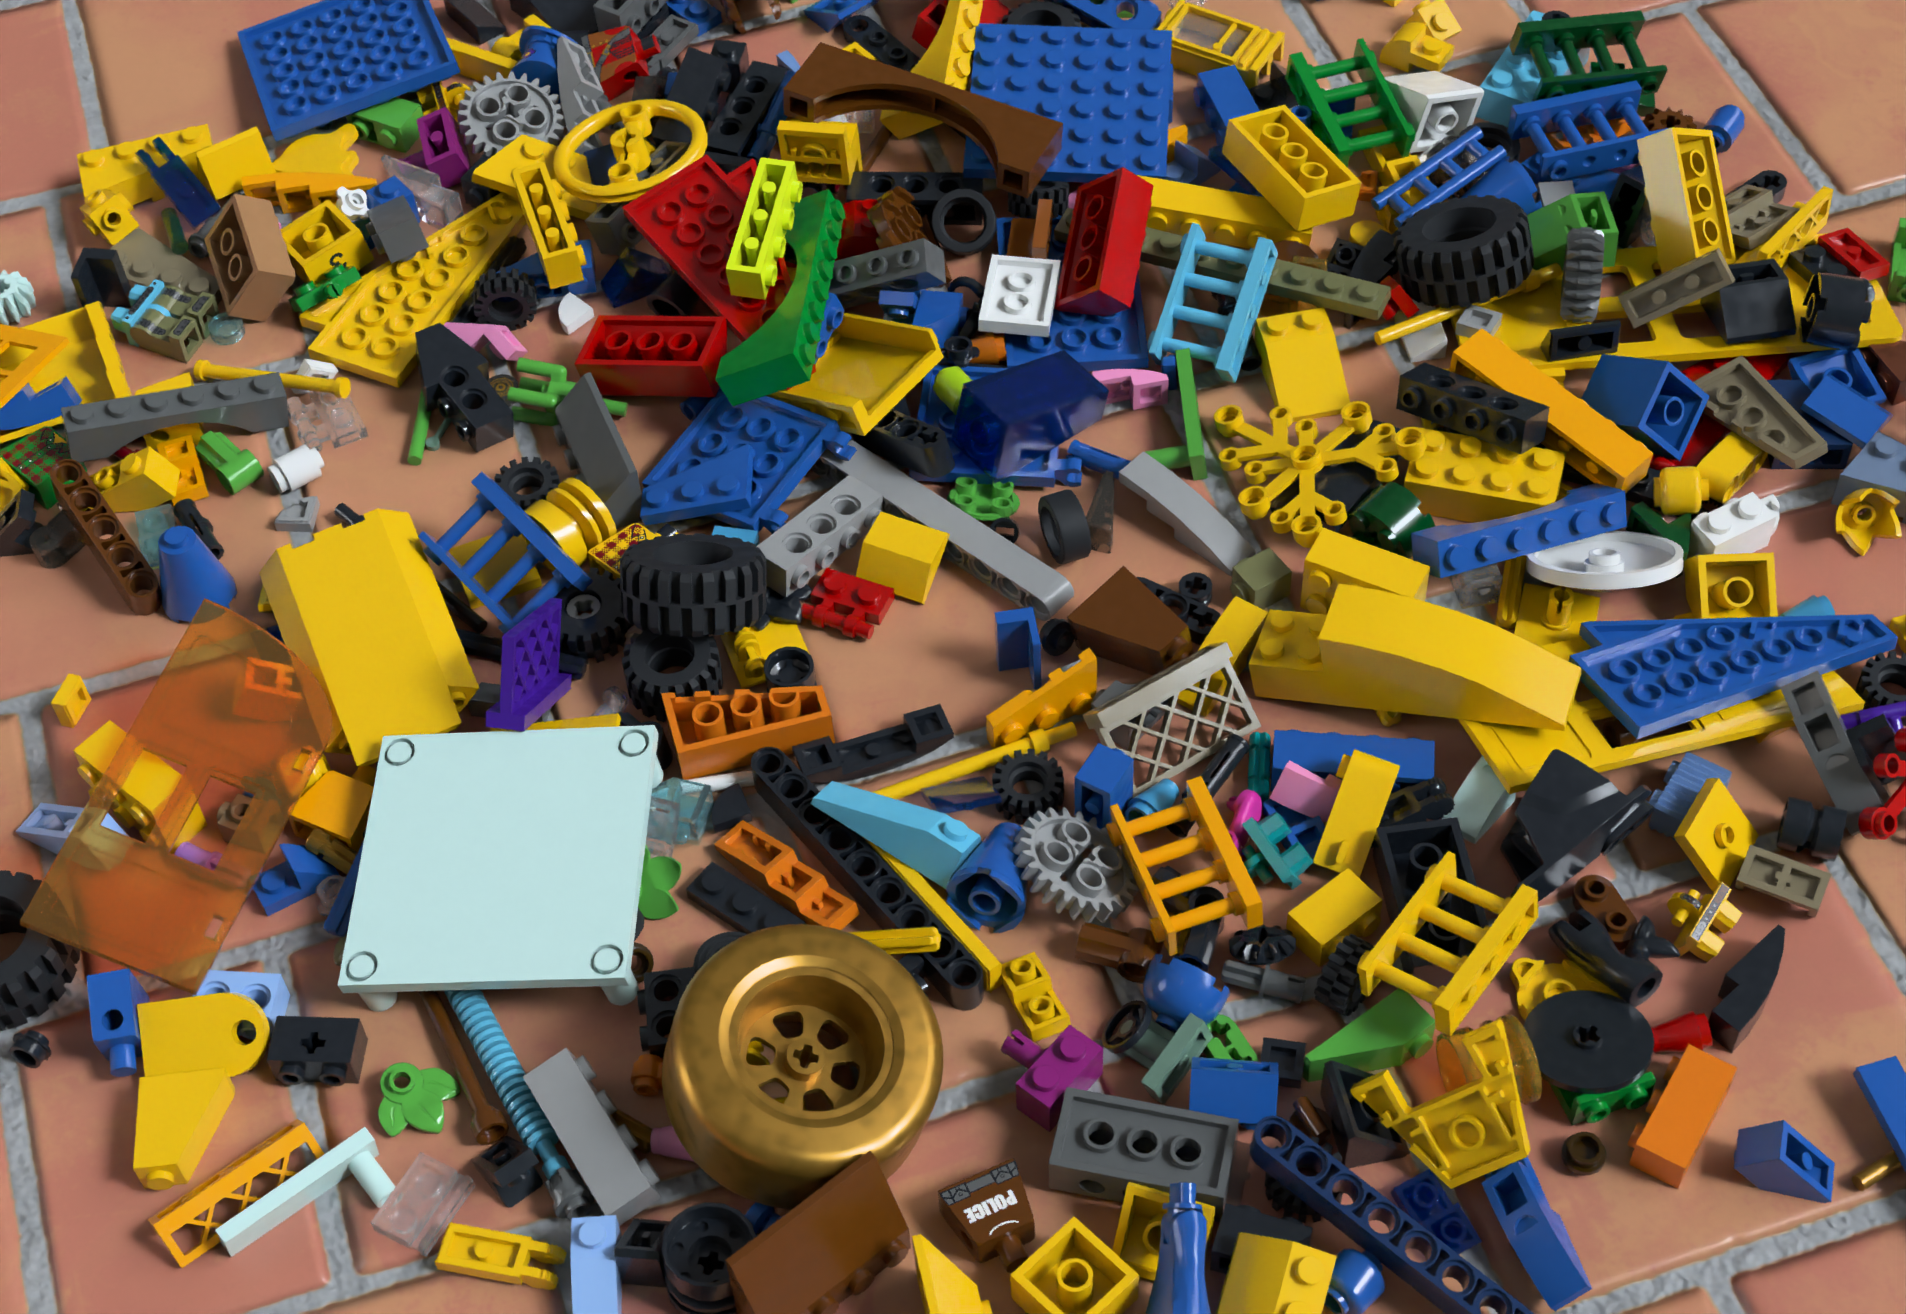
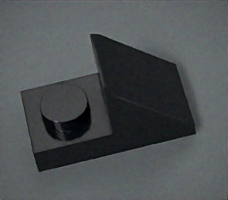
(1274, 92)
(17, 525)
(509, 1170)

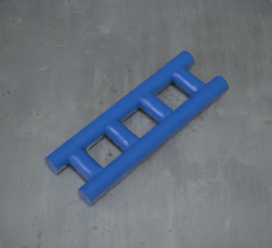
(1442, 160)

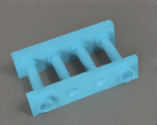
(1237, 325)

